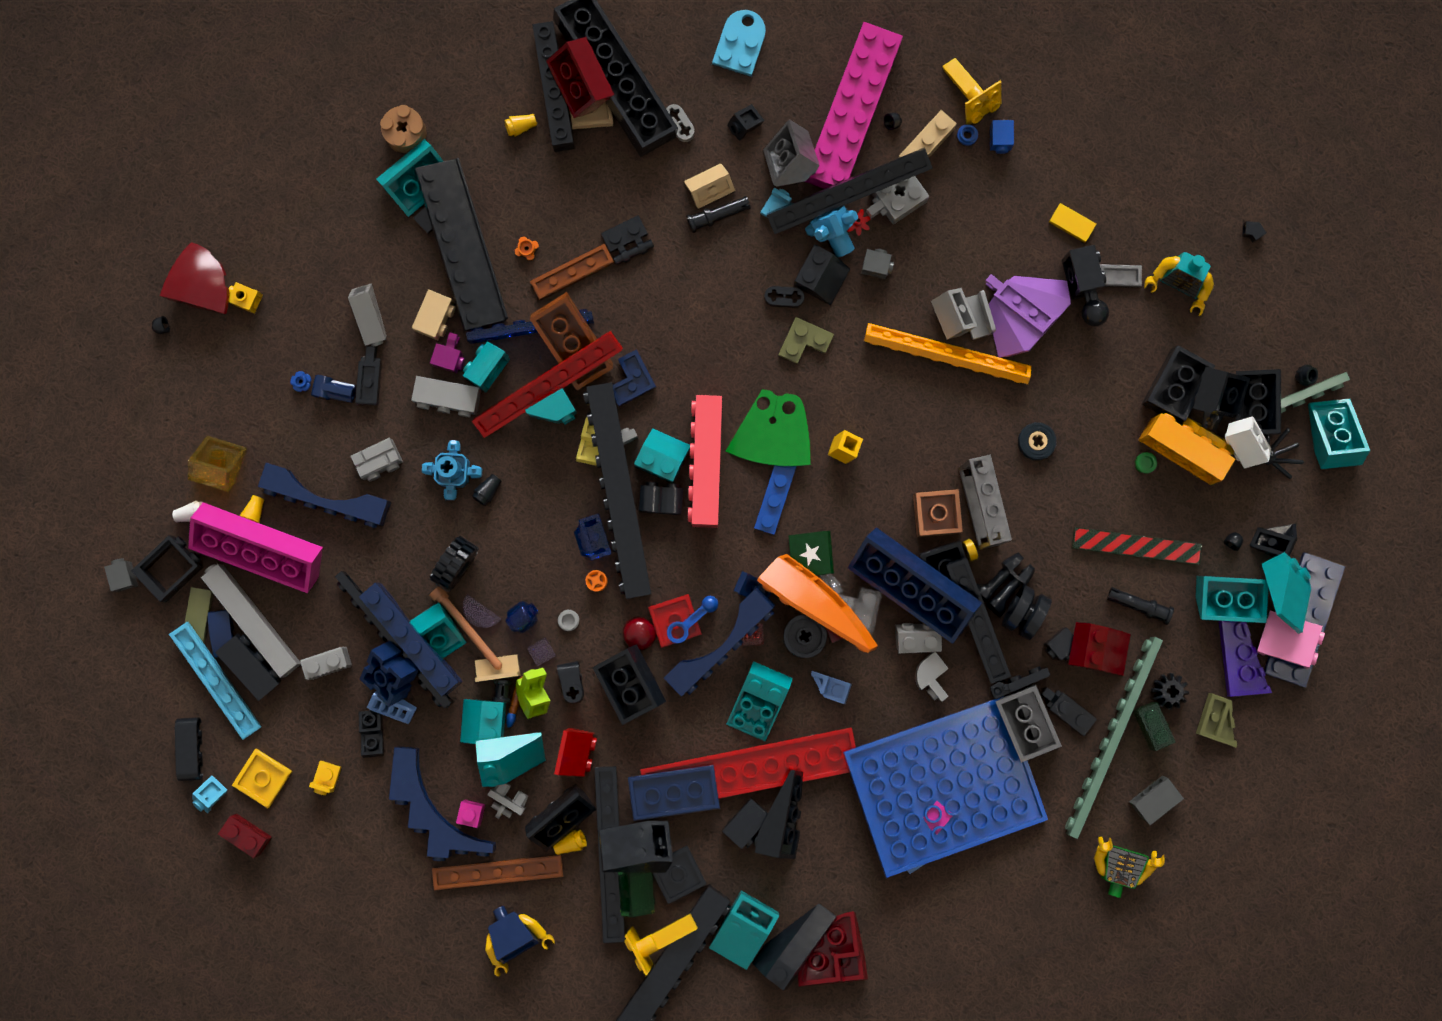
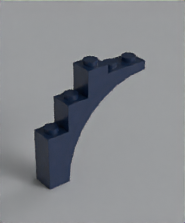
(423, 816)

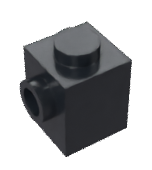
(1060, 645)

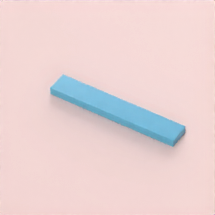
(215, 680)

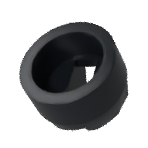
(892, 117)
(157, 325)
(1236, 539)

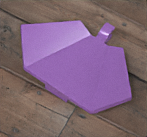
(1025, 311)

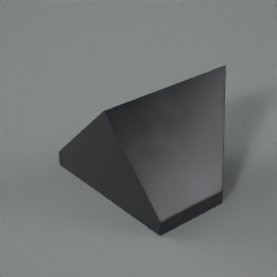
(1275, 540)

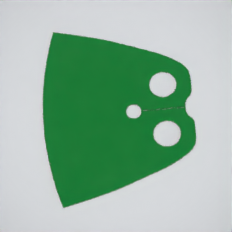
(777, 443)

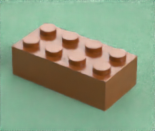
(567, 333)

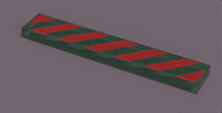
(1136, 546)

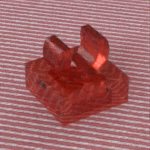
(756, 638)

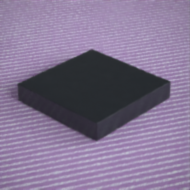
(681, 876)

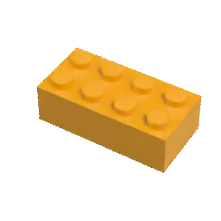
(1187, 449)

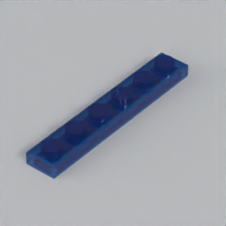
(519, 328)

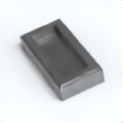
(1122, 275)

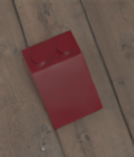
(1099, 648)

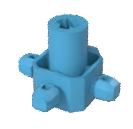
(834, 227)
(455, 477)

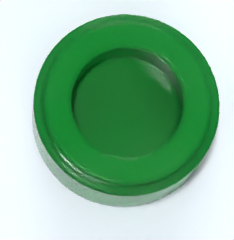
(1145, 462)

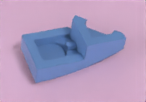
(832, 688)

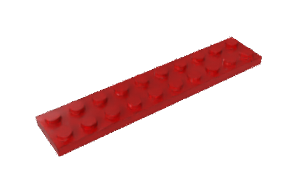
(770, 763)

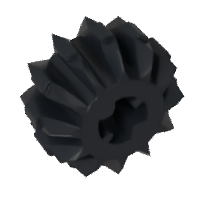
(1170, 699)

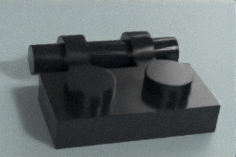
(625, 234)

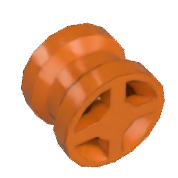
(593, 579)

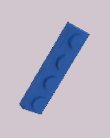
(774, 498)

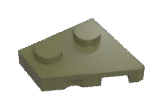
(1217, 720)

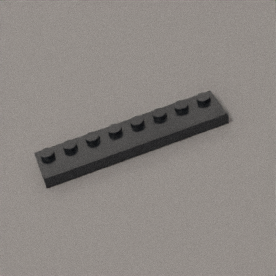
(461, 244)

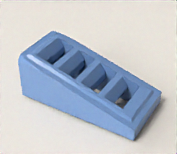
(377, 705)

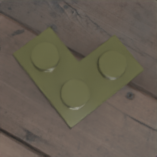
(803, 335)

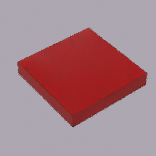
(673, 611)

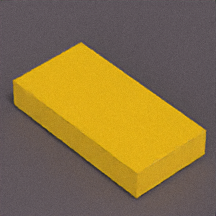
(1072, 223)

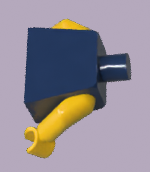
(511, 937)

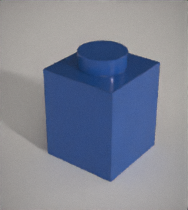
(1001, 136)

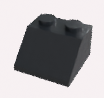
(822, 275)

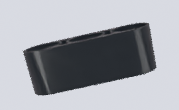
(187, 749)

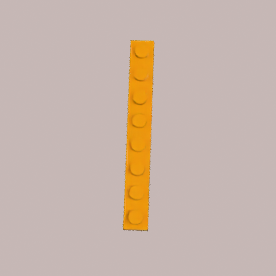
(948, 353)

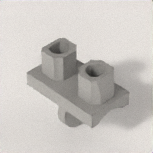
(516, 805)

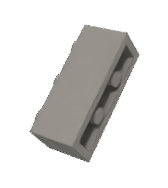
(446, 396)

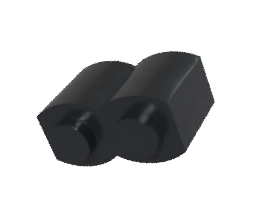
(661, 499)

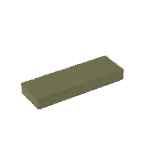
(198, 607)

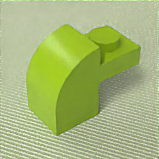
(531, 693)

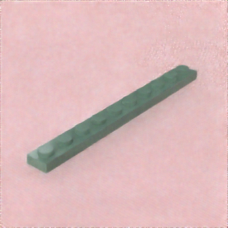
(1109, 745)

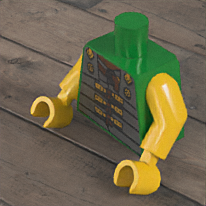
(1124, 866)

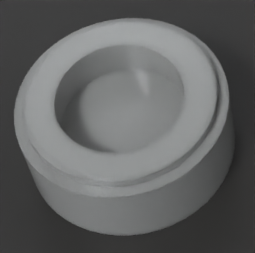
(568, 620)

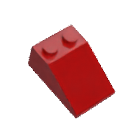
(575, 752)

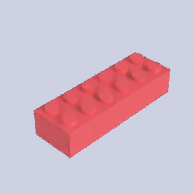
(706, 458)

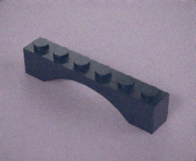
(282, 481)
(751, 611)
(409, 639)

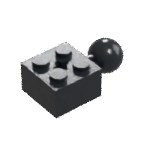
(1086, 280)

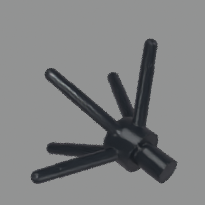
(1273, 455)

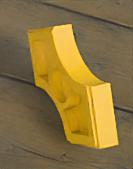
(1216, 439)

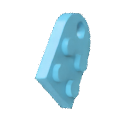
(739, 43)

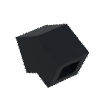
(1253, 230)

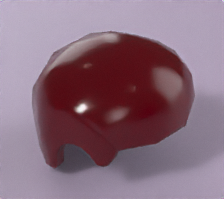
(639, 632)

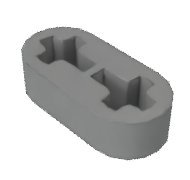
(684, 120)

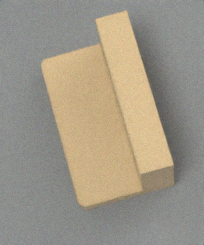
(710, 185)
(486, 671)

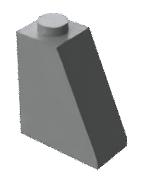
(367, 315)

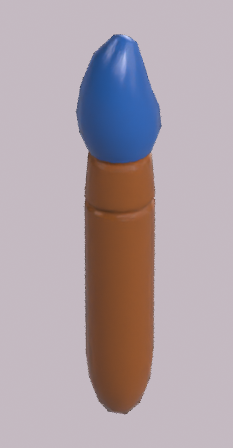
(511, 716)

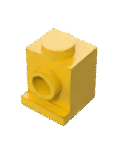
(249, 301)

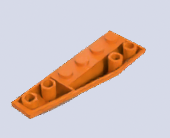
(815, 599)

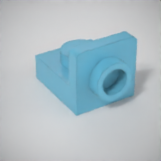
(777, 200)
(208, 794)

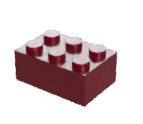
(580, 77)

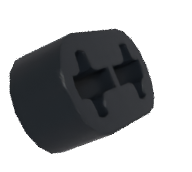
(784, 291)

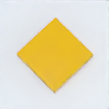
(262, 778)

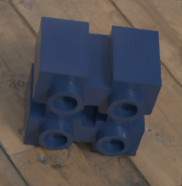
(389, 673)

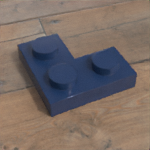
(637, 381)

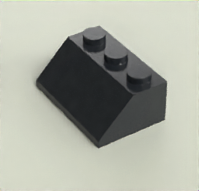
(1263, 400)
(559, 818)

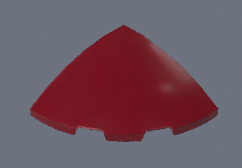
(197, 281)
(837, 956)

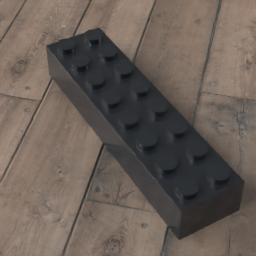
(634, 99)

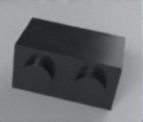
(745, 824)

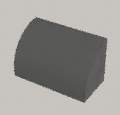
(1156, 800)

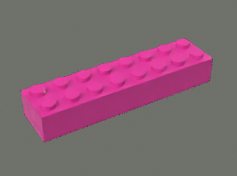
(854, 104)

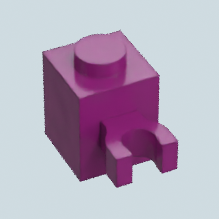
(447, 356)

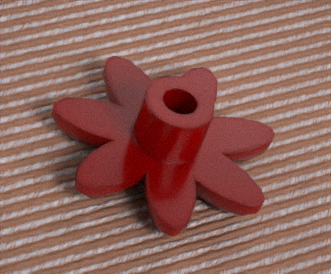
(862, 224)

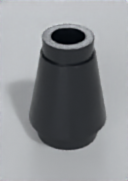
(486, 490)

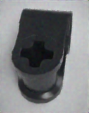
(570, 677)

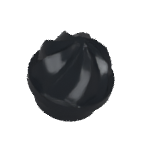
(1306, 375)

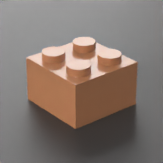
(937, 513)

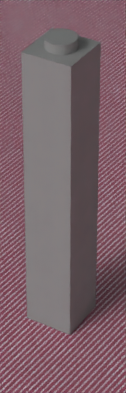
(250, 620)

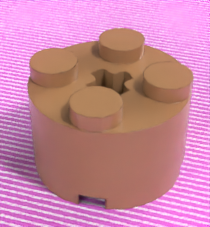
(395, 121)

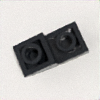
(371, 734)

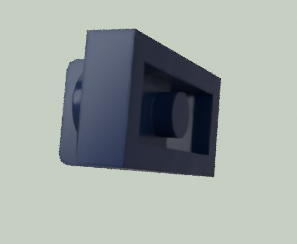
(747, 584)

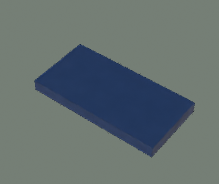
(673, 792)

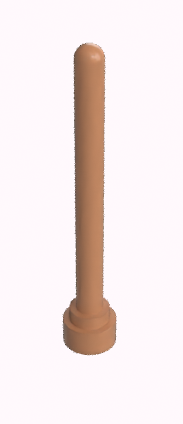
(441, 596)

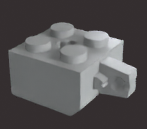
(898, 206)

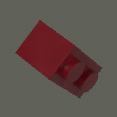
(244, 835)

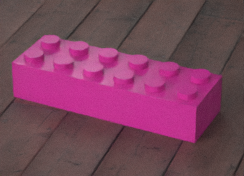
(255, 547)

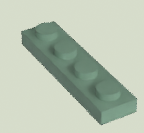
(1314, 391)

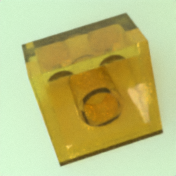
(216, 463)

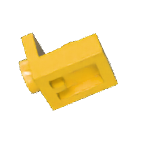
(325, 778)

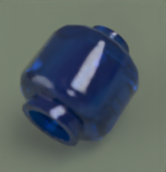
(522, 617)

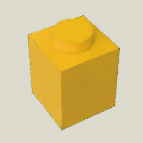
(845, 446)

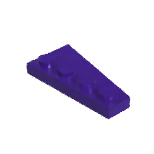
(1240, 661)

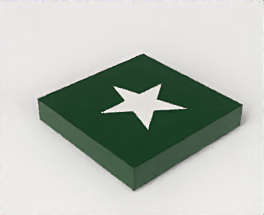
(813, 551)

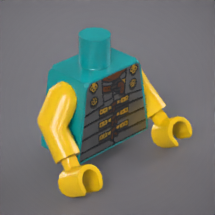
(1187, 275)

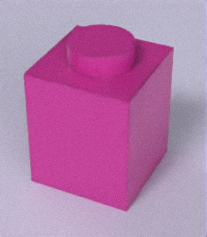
(470, 813)
(933, 814)

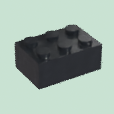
(1176, 384)
(629, 684)

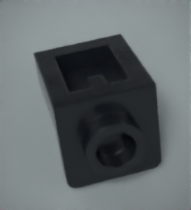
(744, 121)

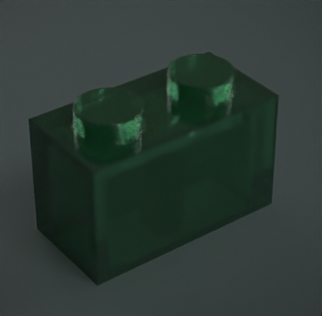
(1153, 726)
(636, 893)

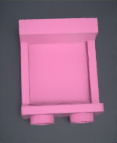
(1286, 644)

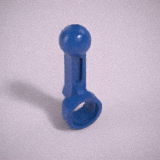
(709, 605)

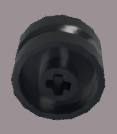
(1026, 612)

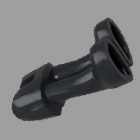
(997, 603)

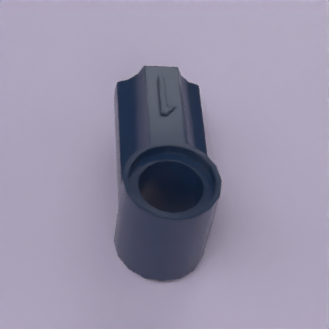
(331, 389)

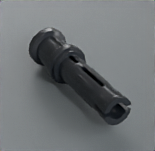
(708, 216)
(1149, 608)

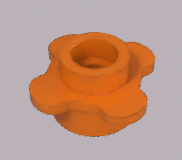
(524, 242)

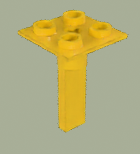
(979, 101)
(657, 940)

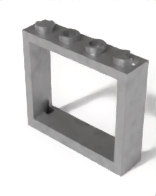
(985, 502)

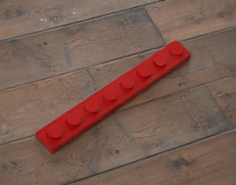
(547, 384)

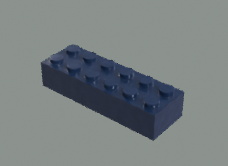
(914, 585)

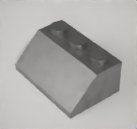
(791, 155)
(1028, 723)

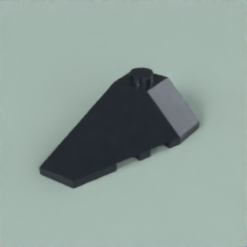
(778, 832)
(789, 950)

